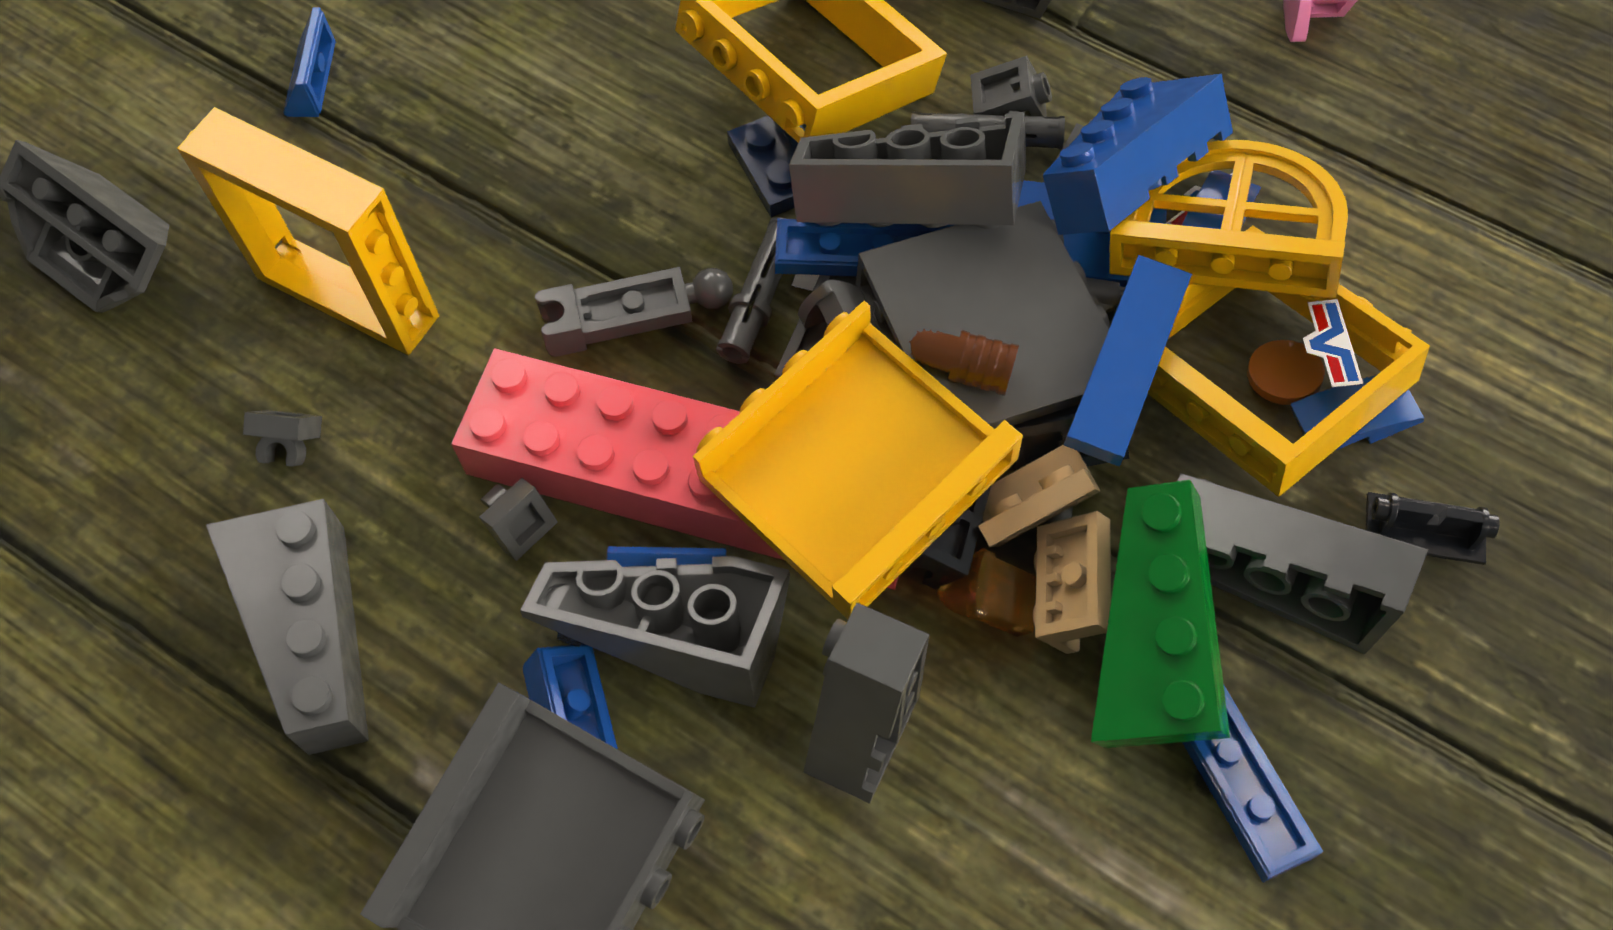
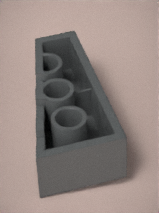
(299, 615)

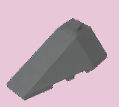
(686, 623)

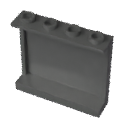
(996, 284)
(536, 832)

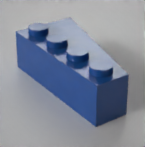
(1134, 149)

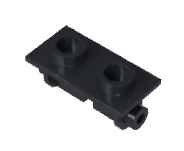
(1441, 528)

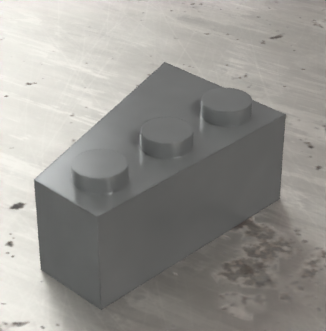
(864, 699)

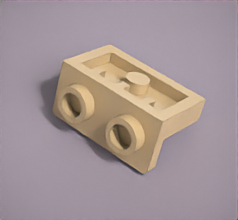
(1036, 495)
(1072, 580)

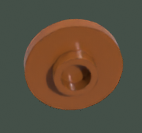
(1285, 372)

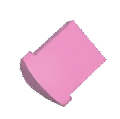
(1298, 14)

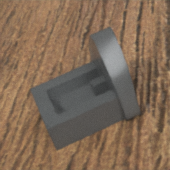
(829, 301)

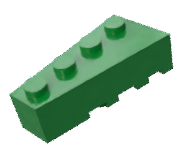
(1161, 637)

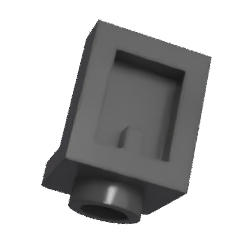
(1010, 87)

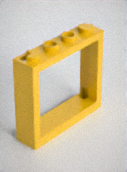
(907, 56)
(253, 171)
(1248, 438)

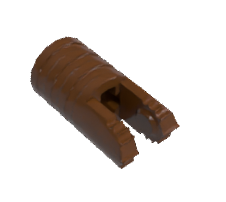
(967, 358)

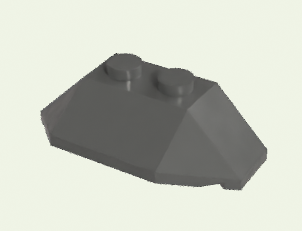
(81, 227)

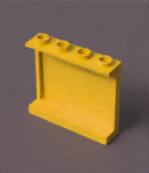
(853, 461)

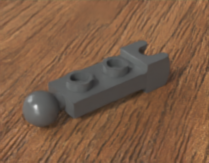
(625, 307)

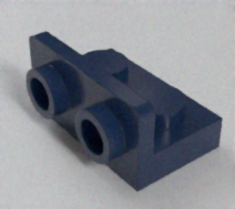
(765, 157)

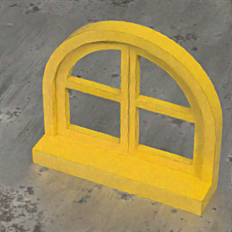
(1239, 257)

